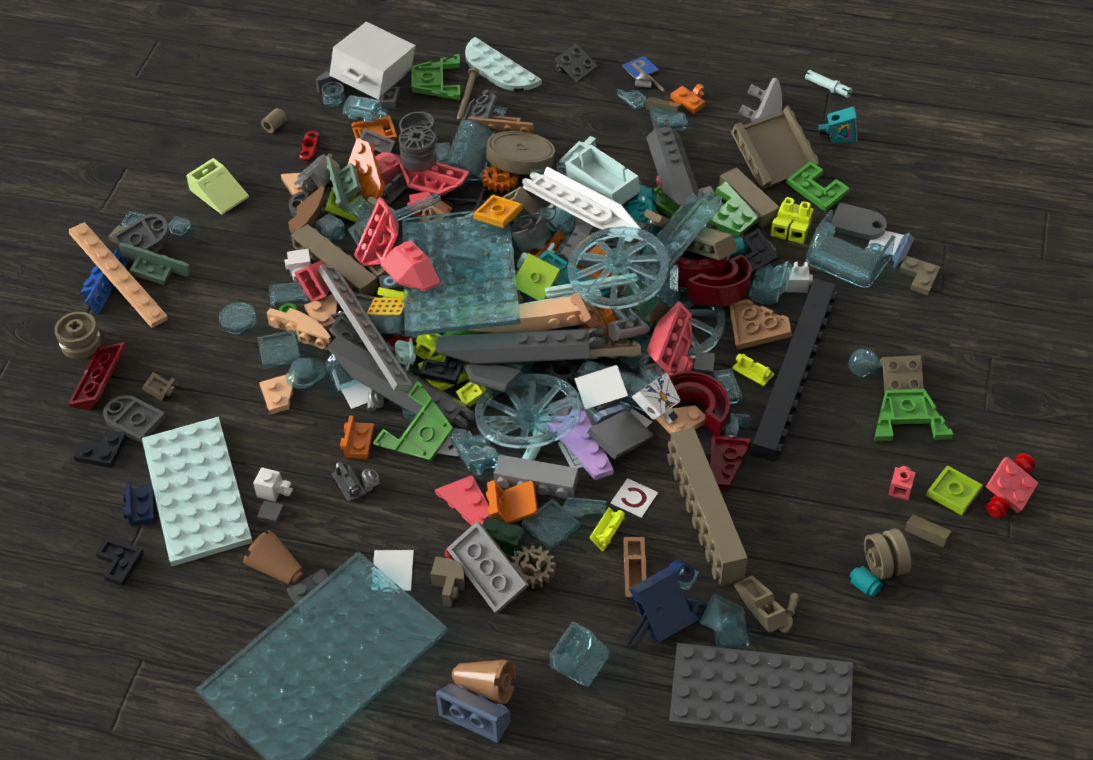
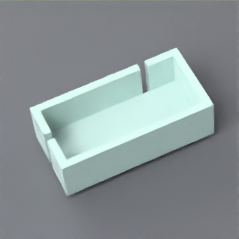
(603, 175)

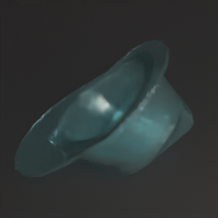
(305, 373)

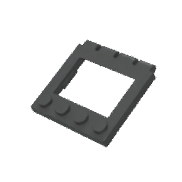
(582, 231)

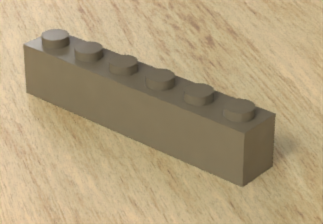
(323, 250)

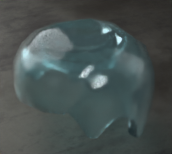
(863, 362)

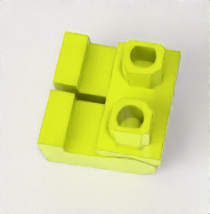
(793, 219)

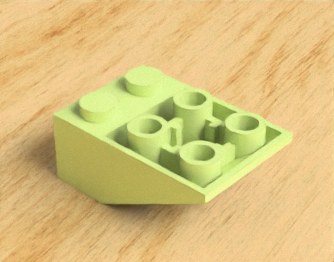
(216, 186)

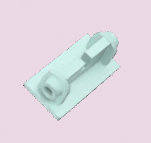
(405, 352)

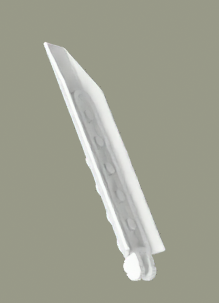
(579, 200)

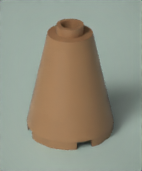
(273, 559)
(487, 678)

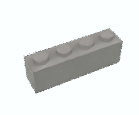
(547, 477)

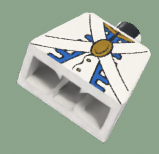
(658, 398)

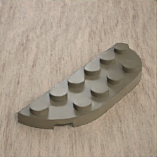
(613, 349)

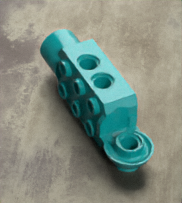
(638, 207)

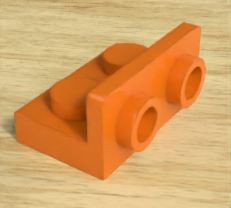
(357, 439)

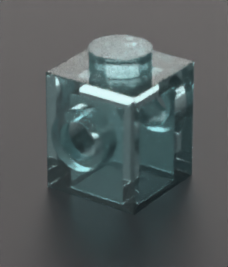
(331, 227)

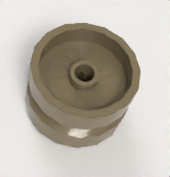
(78, 335)
(887, 554)

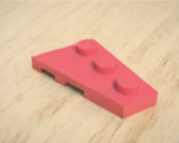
(466, 499)

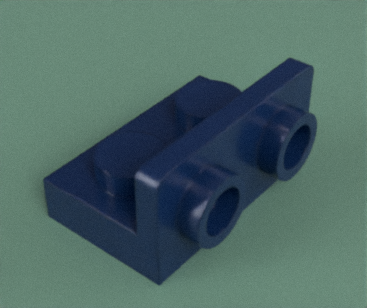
(139, 505)

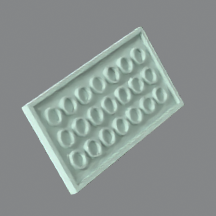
(196, 491)

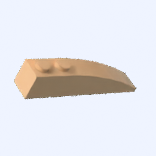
(543, 316)

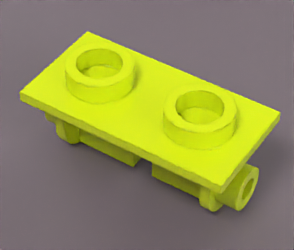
(752, 370)
(606, 528)

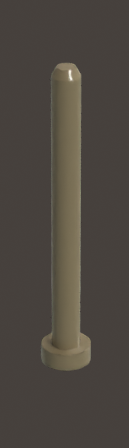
(473, 73)

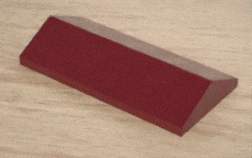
(96, 376)

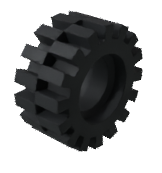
(567, 365)

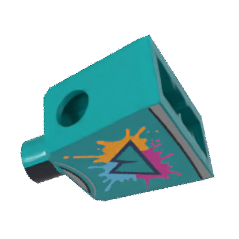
(841, 126)

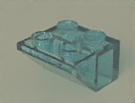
(579, 654)

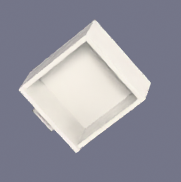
(371, 60)

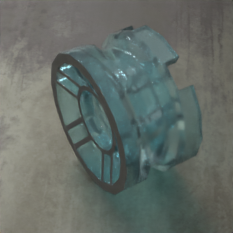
(333, 93)

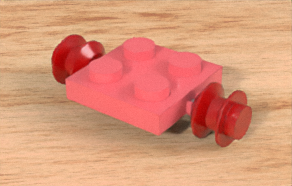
(1011, 485)

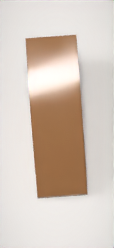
(308, 210)
(634, 562)

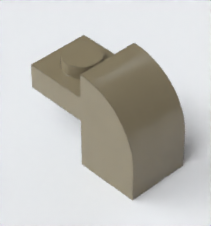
(449, 575)

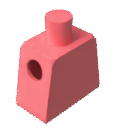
(312, 281)

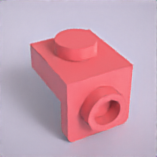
(685, 364)

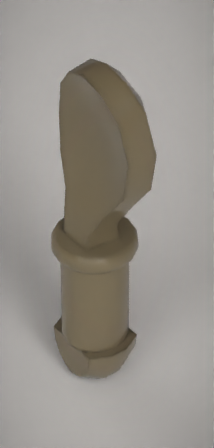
(794, 599)

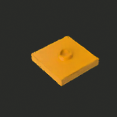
(497, 211)

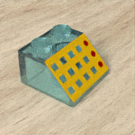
(388, 315)

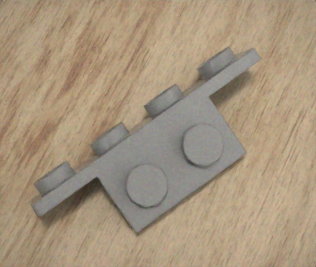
(317, 171)

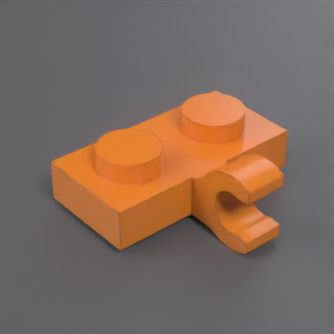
(689, 100)

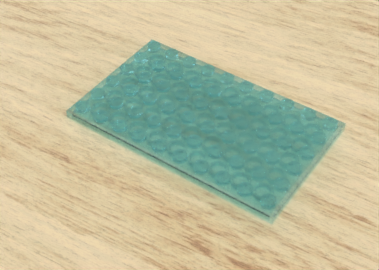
(466, 296)
(321, 662)

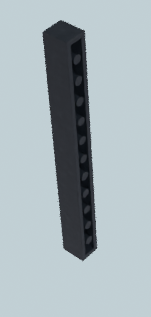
(794, 371)

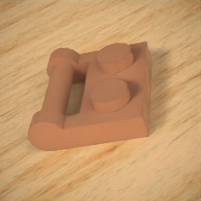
(589, 313)

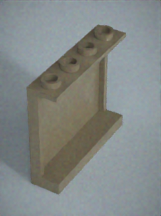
(774, 147)

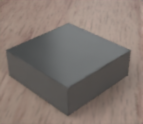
(270, 512)

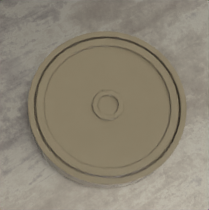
(519, 152)

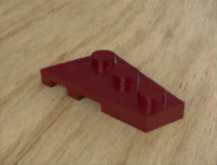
(726, 458)

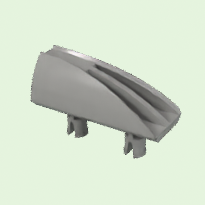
(770, 101)

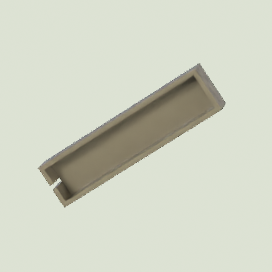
(707, 507)

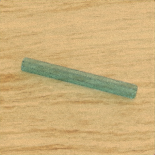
(413, 208)

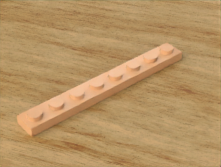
(118, 275)

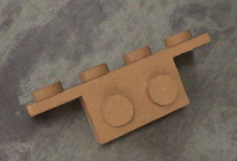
(502, 124)

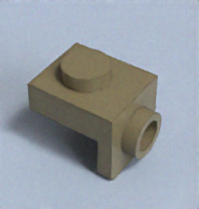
(158, 386)

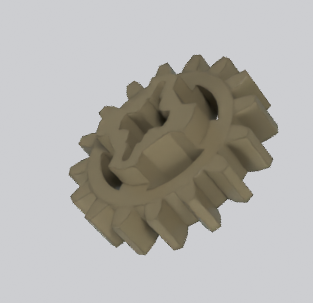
(532, 563)

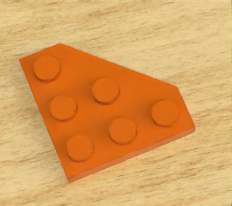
(367, 169)

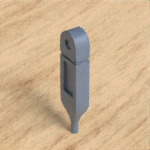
(902, 249)
(610, 412)

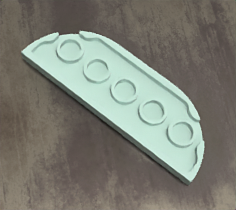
(498, 67)

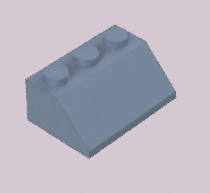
(473, 711)

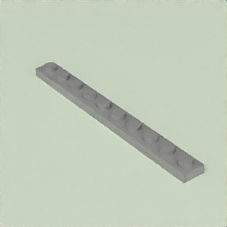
(365, 328)

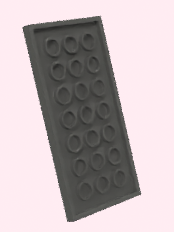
(762, 694)

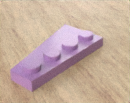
(586, 449)

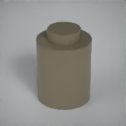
(274, 120)

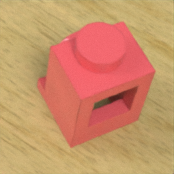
(903, 479)

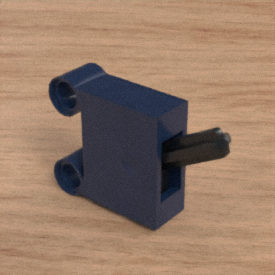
(664, 605)

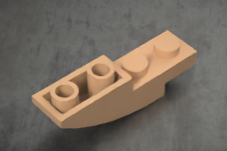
(305, 327)

